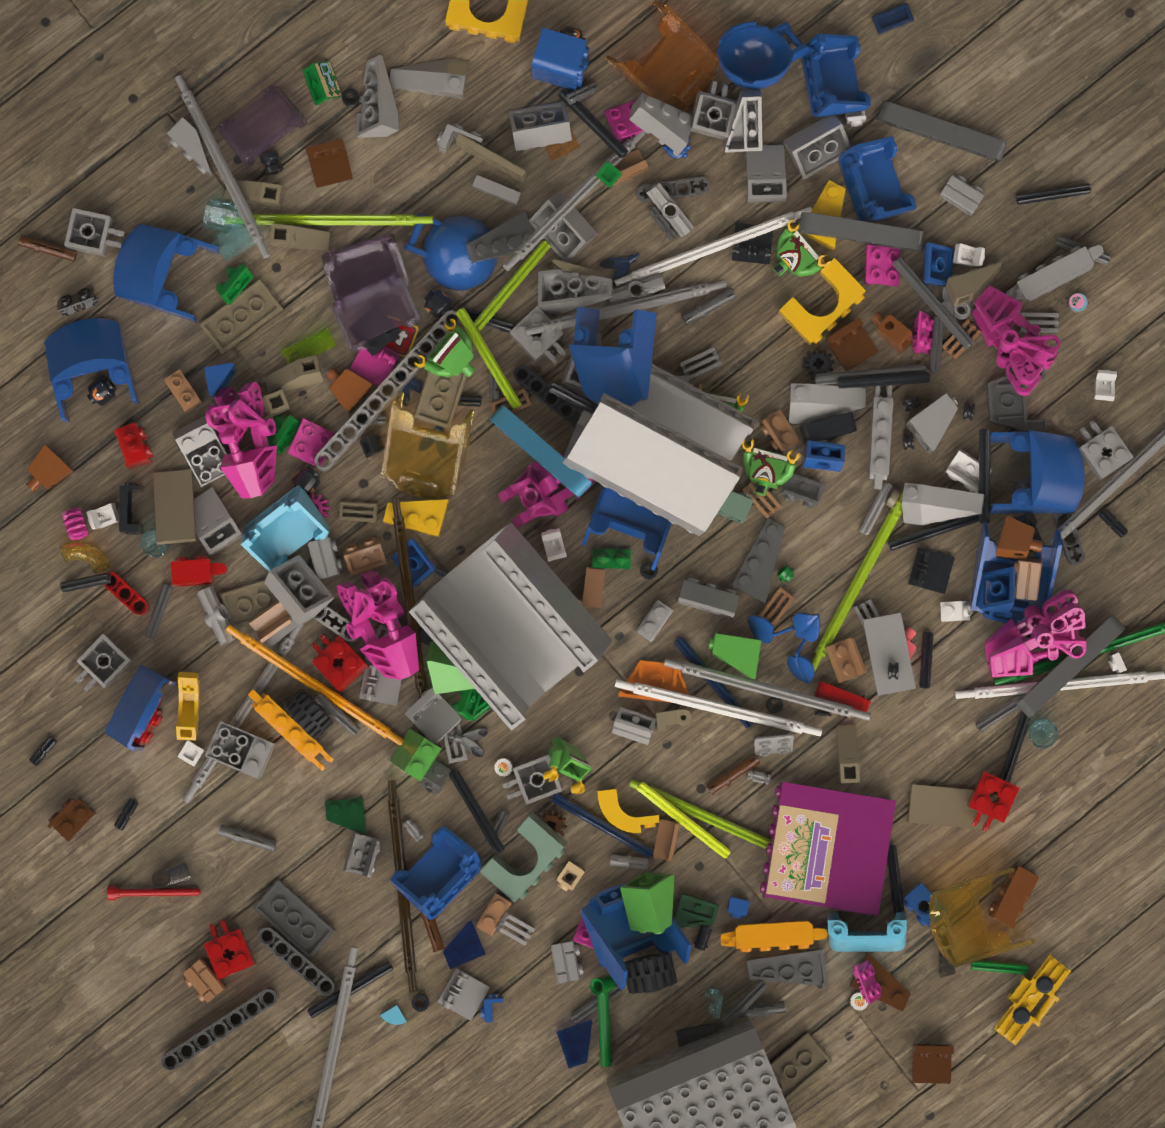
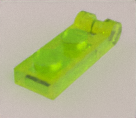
(309, 347)

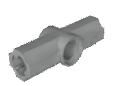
(676, 219)
(648, 286)
(215, 615)

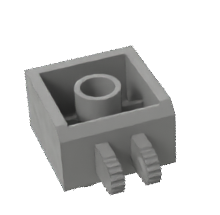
(722, 108)
(98, 240)
(537, 346)
(1106, 440)
(91, 662)
(531, 791)

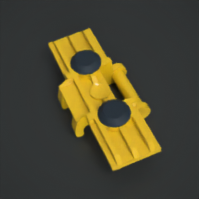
(1027, 995)

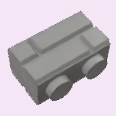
(962, 194)
(324, 558)
(654, 621)
(634, 726)
(565, 961)

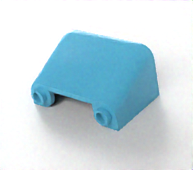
(284, 528)
(867, 941)

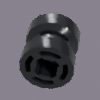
(271, 164)

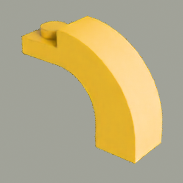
(188, 706)
(610, 808)

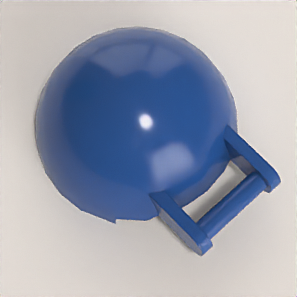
(758, 55)
(447, 254)

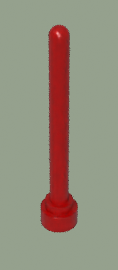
(115, 892)

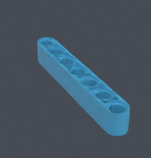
(539, 450)

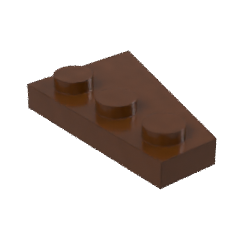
(891, 990)

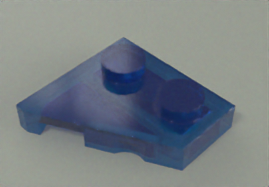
(464, 947)
(575, 1043)

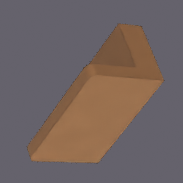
(631, 166)
(593, 588)
(270, 621)
(665, 840)

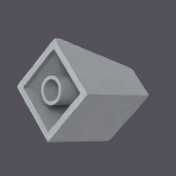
(932, 422)

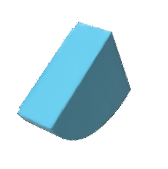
(394, 1016)

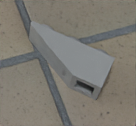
(188, 140)

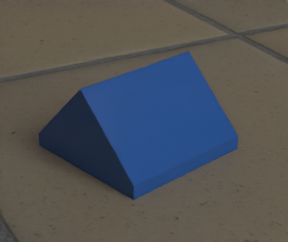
(937, 264)
(218, 377)
(420, 564)
(997, 590)

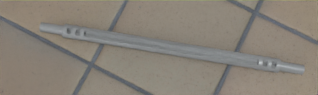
(222, 166)
(529, 244)
(630, 306)
(1112, 485)
(767, 689)
(243, 711)
(335, 1038)

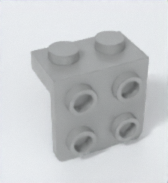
(445, 138)
(433, 716)

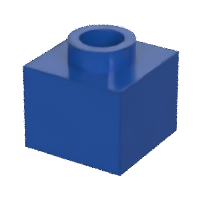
(737, 907)

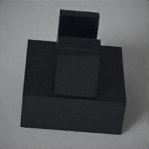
(370, 445)

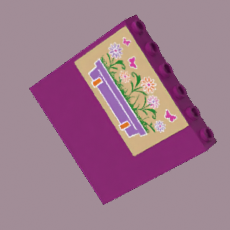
(828, 848)

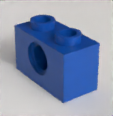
(823, 456)
(913, 899)

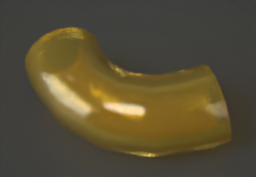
(85, 552)

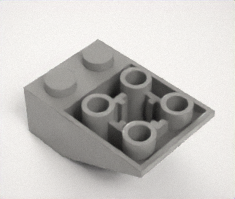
(766, 175)
(201, 450)
(214, 523)
(240, 750)

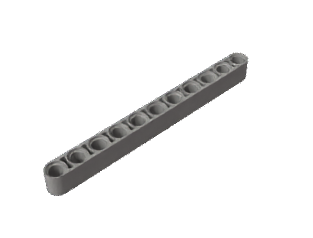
(378, 395)

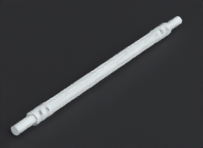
(711, 247)
(1074, 683)
(717, 707)

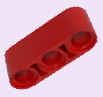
(134, 597)
(841, 696)

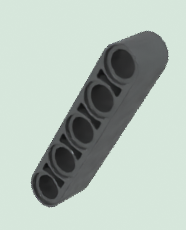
(287, 959)

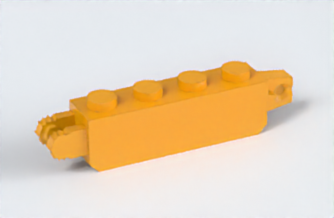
(288, 728)
(773, 935)

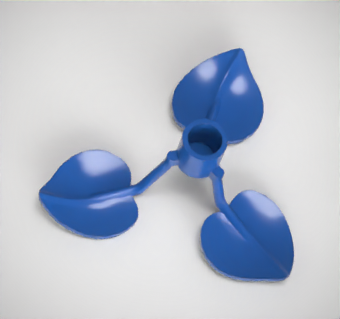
(806, 628)

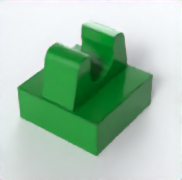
(609, 174)

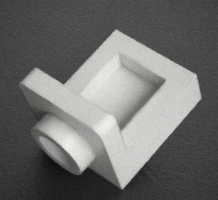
(855, 118)
(969, 255)
(1105, 385)
(103, 516)
(553, 544)
(955, 611)

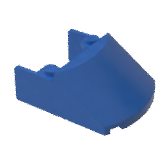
(145, 264)
(85, 349)
(619, 370)
(1055, 473)
(629, 518)
(987, 561)
(137, 706)
(613, 939)

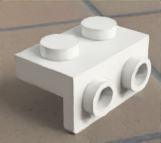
(966, 470)

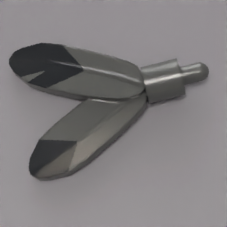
(467, 739)

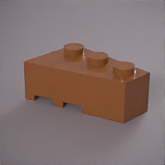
(1013, 896)

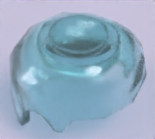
(150, 546)
(1043, 733)

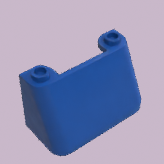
(832, 76)
(874, 182)
(438, 874)

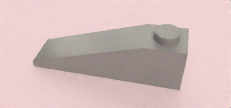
(435, 78)
(378, 108)
(566, 291)
(818, 402)
(935, 504)

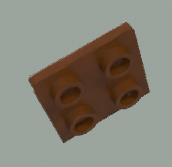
(329, 163)
(851, 345)
(71, 818)
(932, 1063)

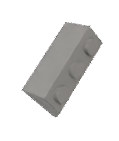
(540, 126)
(817, 146)
(570, 234)
(298, 589)
(708, 598)

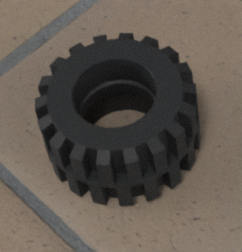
(308, 713)

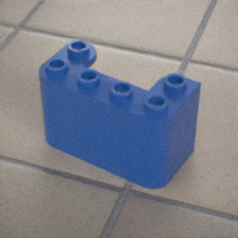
(560, 59)

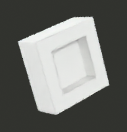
(1116, 663)
(191, 753)

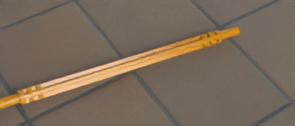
(315, 685)

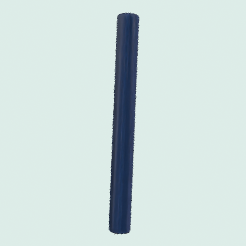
(718, 687)
(602, 825)

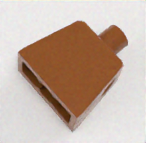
(898, 337)
(348, 388)
(47, 470)
(1017, 540)

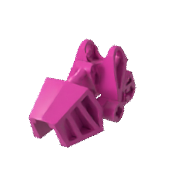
(1027, 355)
(253, 470)
(533, 493)
(394, 654)
(1011, 654)

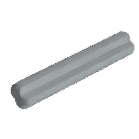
(876, 508)

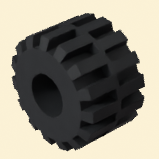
(650, 973)

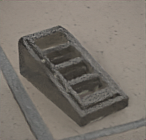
(945, 967)

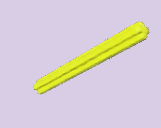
(684, 820)

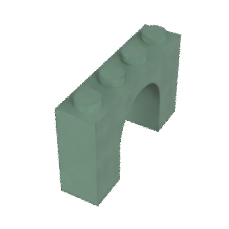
(515, 882)

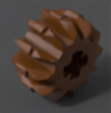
(554, 819)

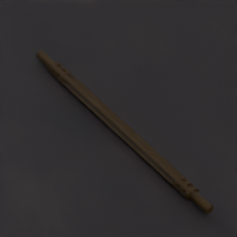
(407, 585)
(404, 905)

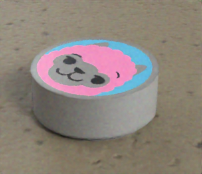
(1077, 302)

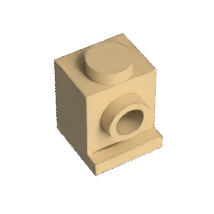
(575, 871)

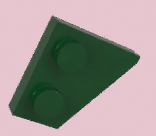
(347, 813)
(695, 911)

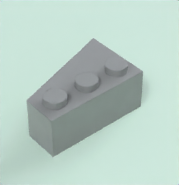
(746, 124)

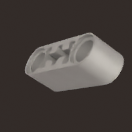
(327, 623)

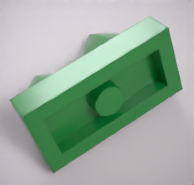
(238, 280)
(287, 428)
(611, 558)
(468, 704)

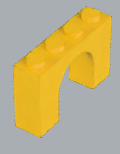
(507, 27)
(811, 326)

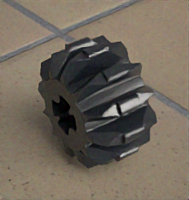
(812, 359)

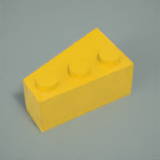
(829, 204)
(421, 516)

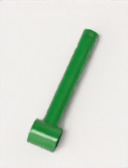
(601, 987)

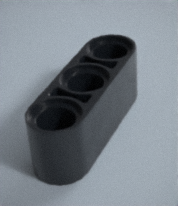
(828, 428)

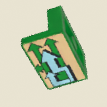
(322, 82)

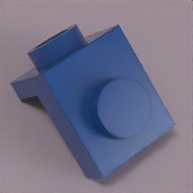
(486, 1010)

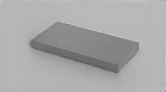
(888, 644)

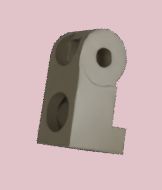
(679, 717)

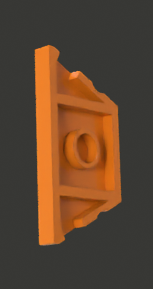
(655, 675)

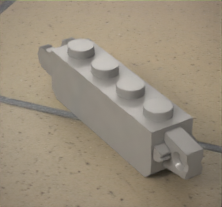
(1056, 274)
(880, 437)

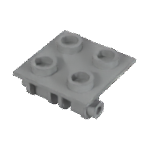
(379, 688)
(773, 744)
(463, 994)

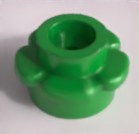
(785, 573)

